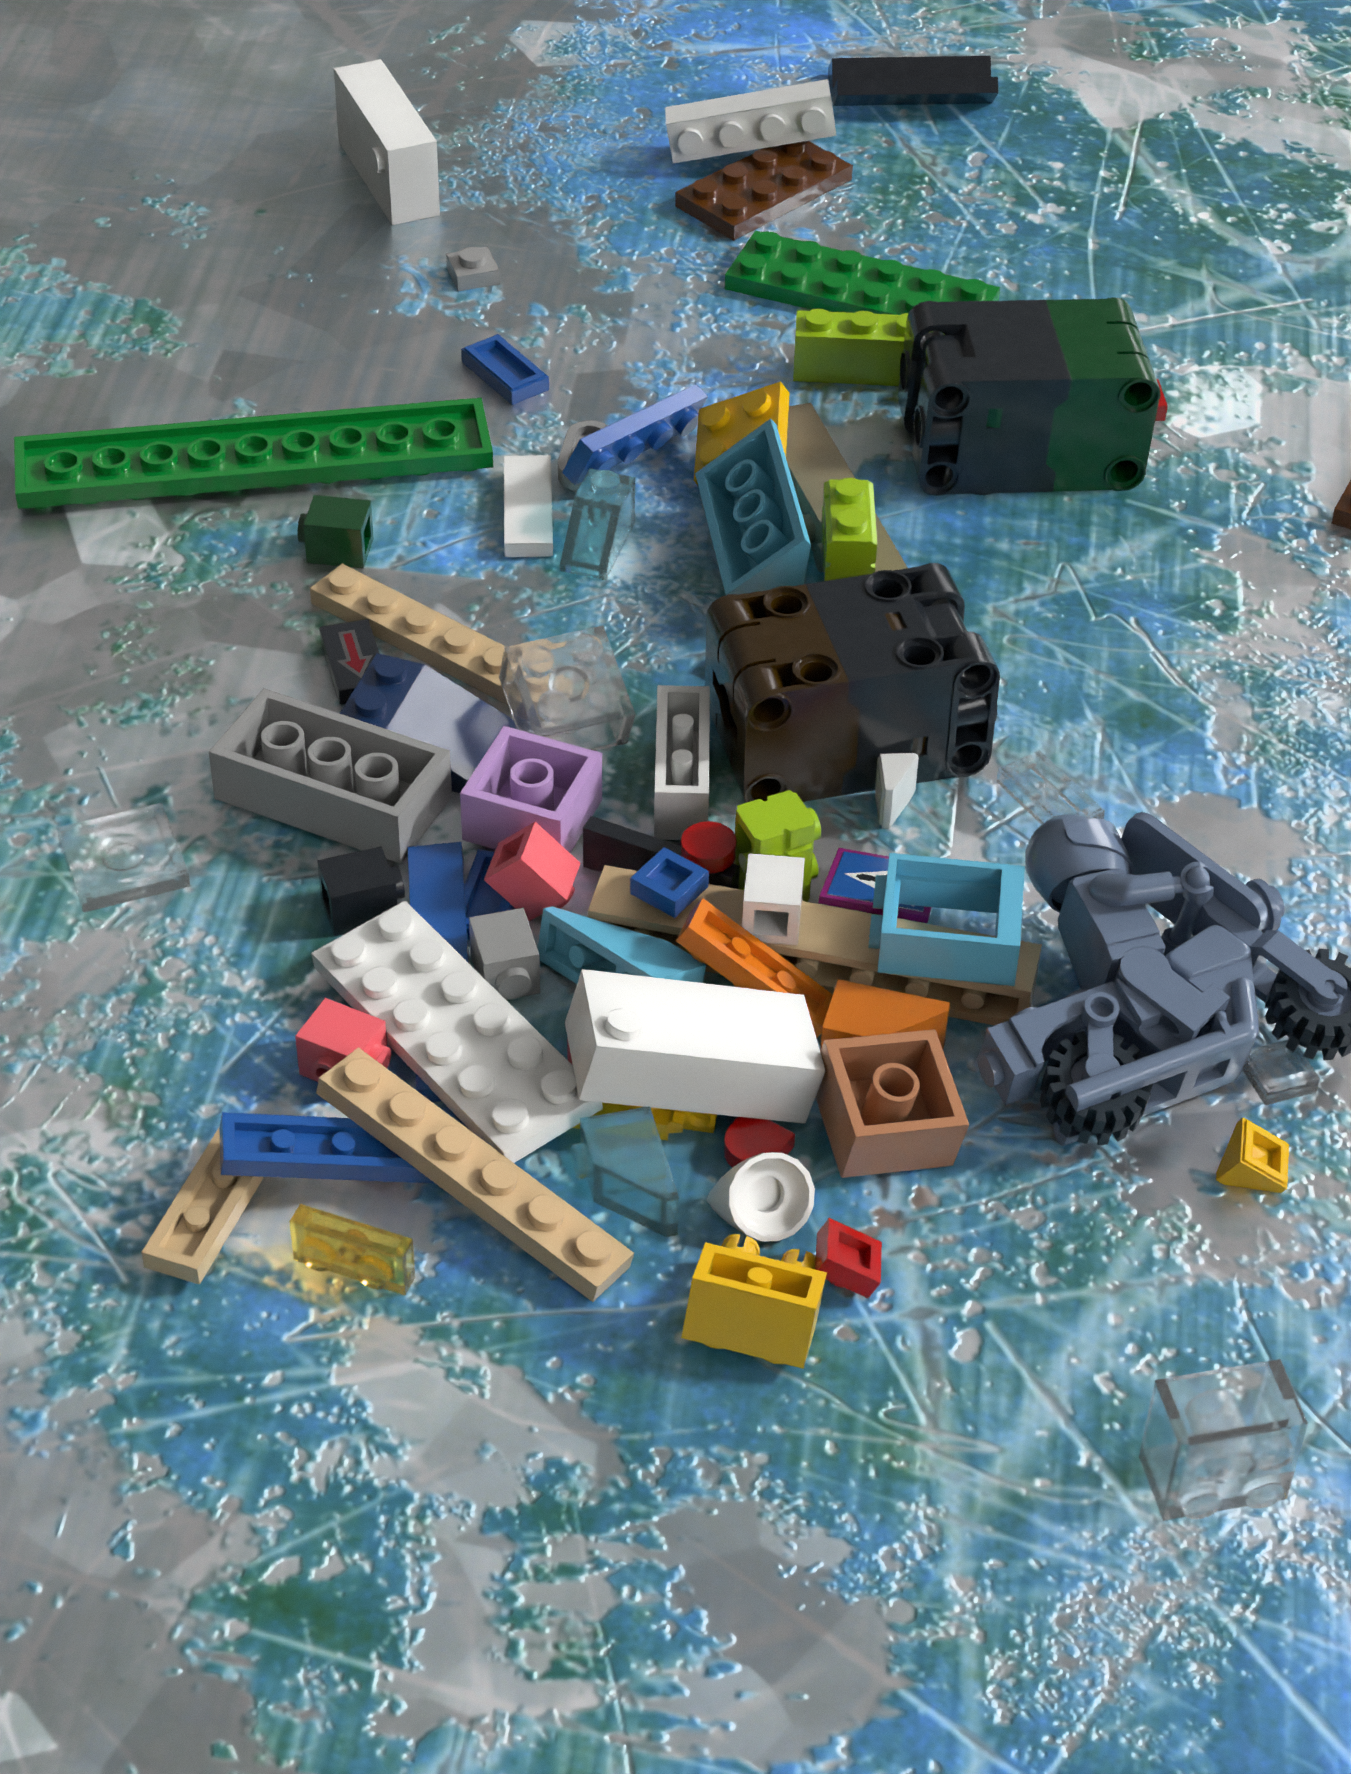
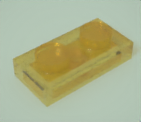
(352, 1249)

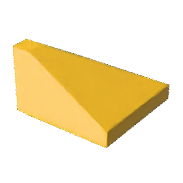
(1254, 1159)

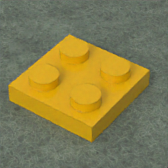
(735, 418)

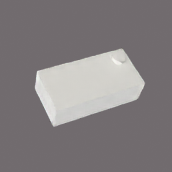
(387, 142)
(693, 1047)

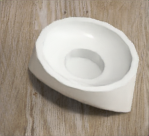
(765, 1196)

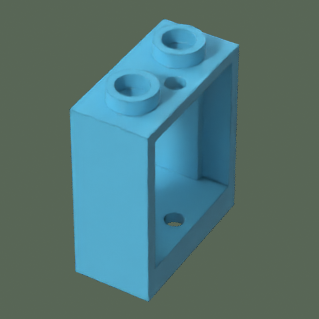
(950, 886)

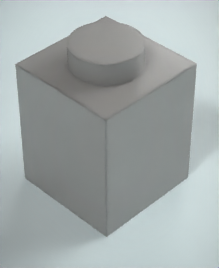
(505, 952)

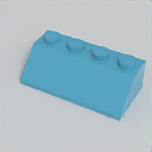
(755, 515)

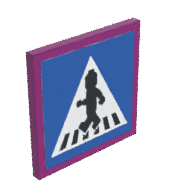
(852, 885)

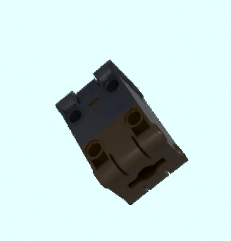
(846, 671)

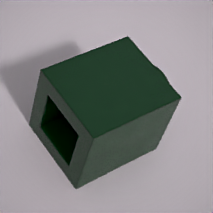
(337, 531)

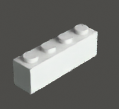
(750, 121)

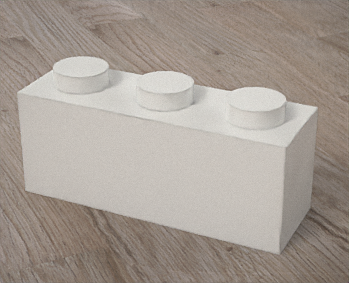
(681, 759)

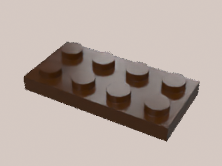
(763, 187)

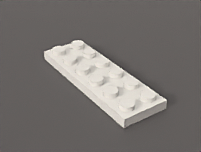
(456, 1031)

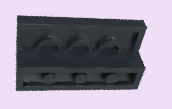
(912, 80)

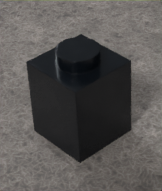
(358, 888)

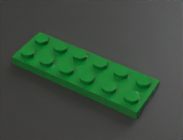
(841, 280)

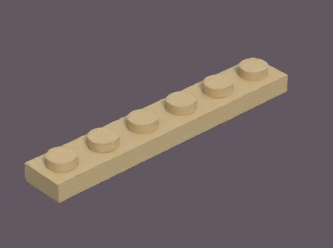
(413, 628)
(475, 1174)

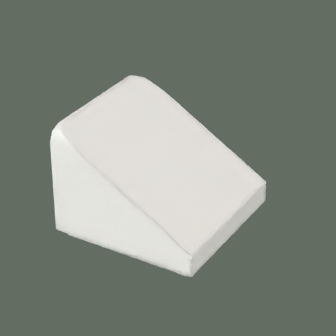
(894, 785)

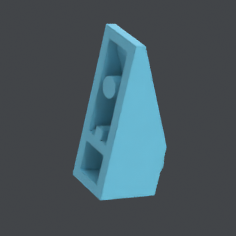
(579, 942)

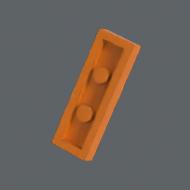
(747, 961)

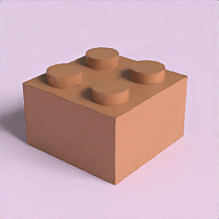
(890, 1103)

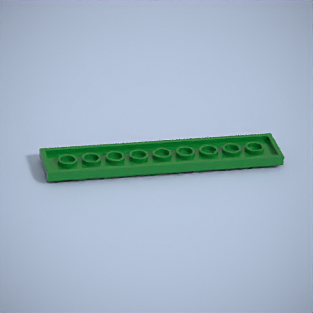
(251, 453)

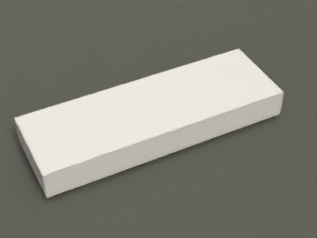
(528, 506)

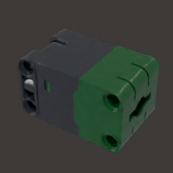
(1027, 396)

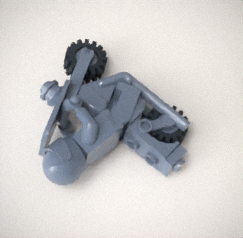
(1153, 1004)

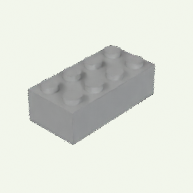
(331, 774)

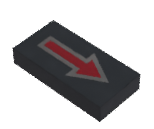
(348, 653)

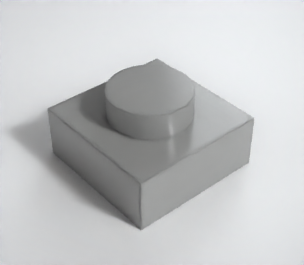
(472, 268)

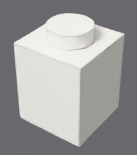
(773, 898)

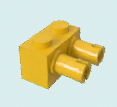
(754, 1302)

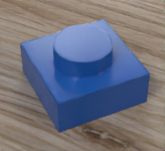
(669, 882)

